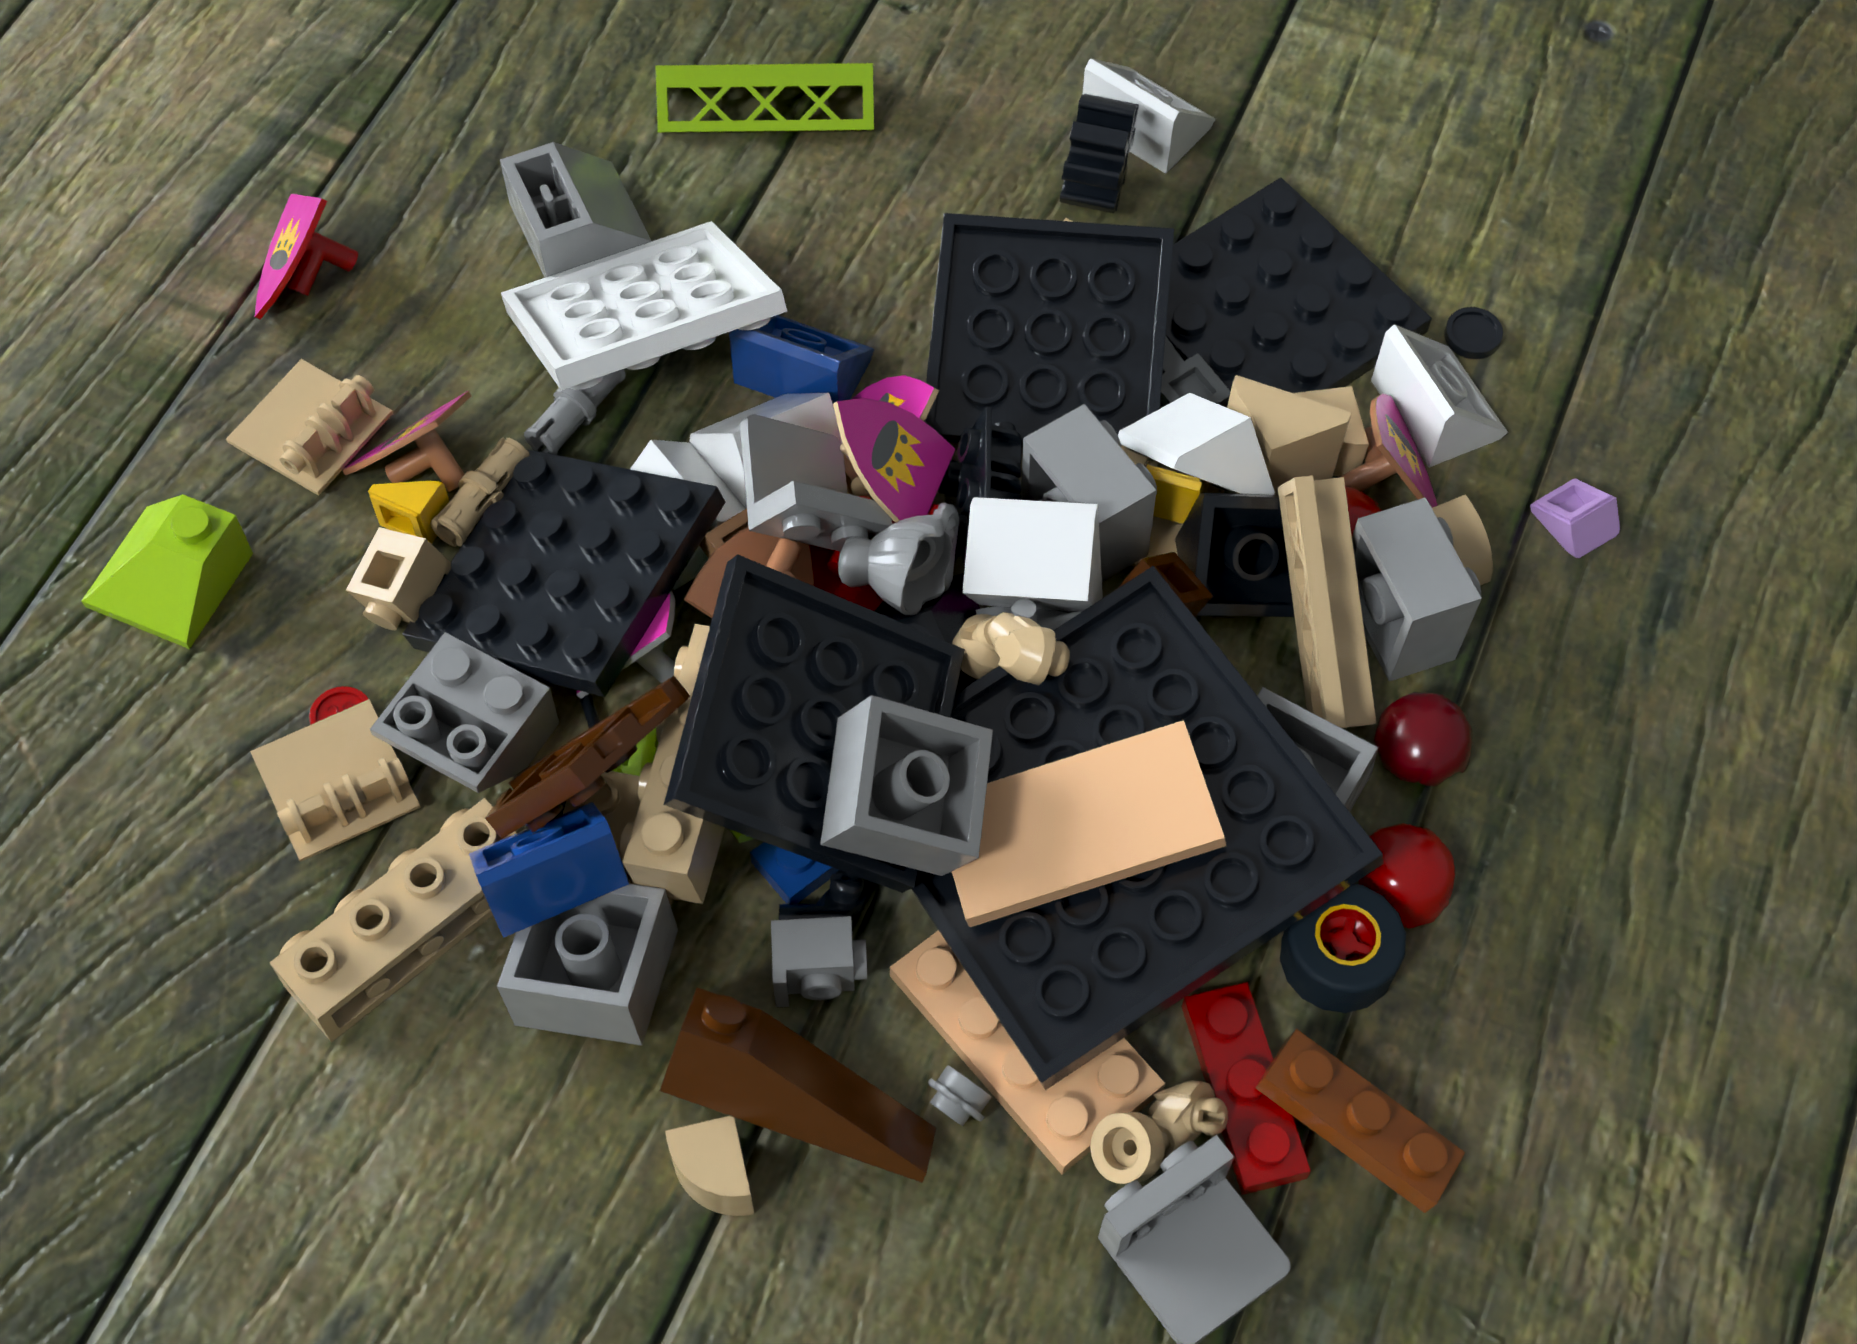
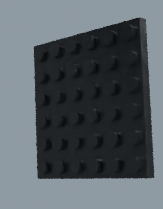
(1117, 955)

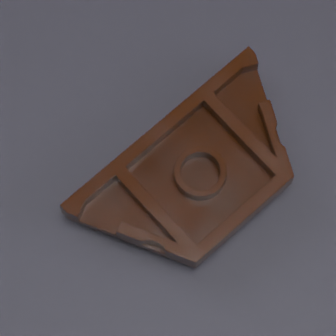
(577, 766)

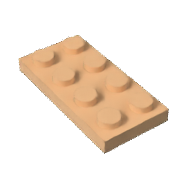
(1055, 1118)

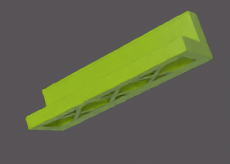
(764, 76)

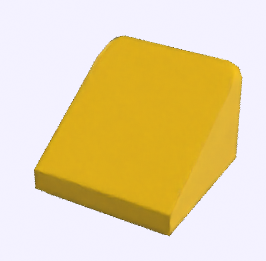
(1175, 493)
(409, 506)

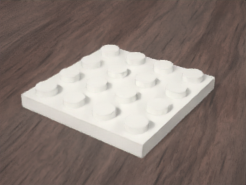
(642, 305)

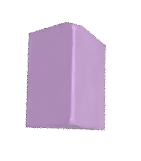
(1578, 516)

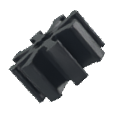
(1099, 153)

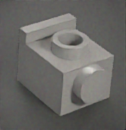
(815, 958)

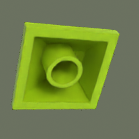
(172, 569)

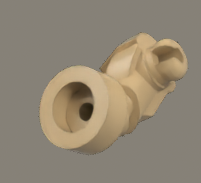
(1013, 644)
(1133, 1145)

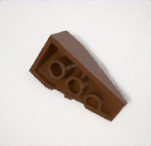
(774, 1078)

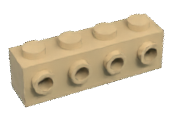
(664, 844)
(391, 928)

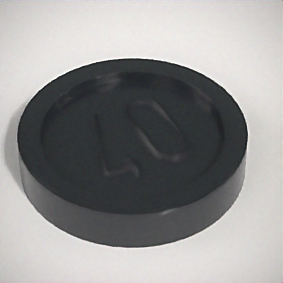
(1473, 333)

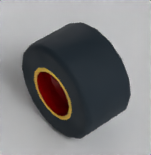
(1354, 925)

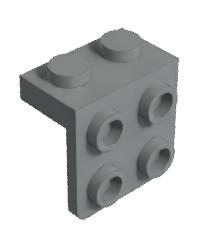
(800, 486)
(1192, 1243)

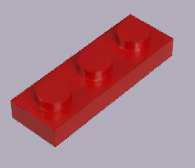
(1233, 1060)

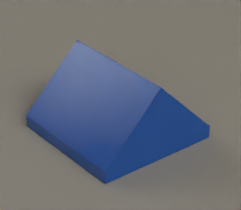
(797, 359)
(549, 869)

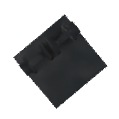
(982, 468)

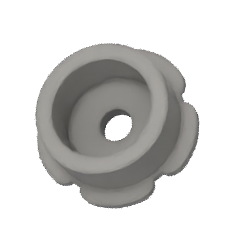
(958, 1096)

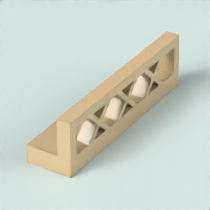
(1326, 601)

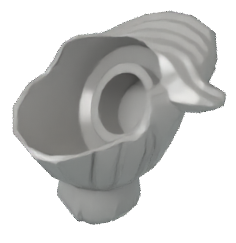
(906, 560)

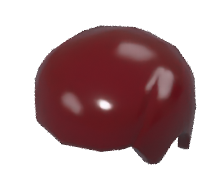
(1424, 738)

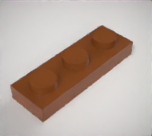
(1361, 1121)

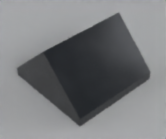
(1238, 554)

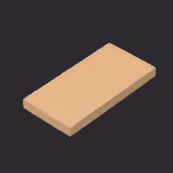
(1088, 823)

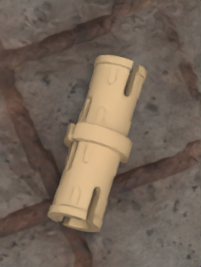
(477, 492)

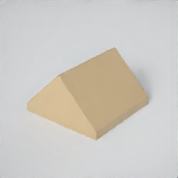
(1292, 430)

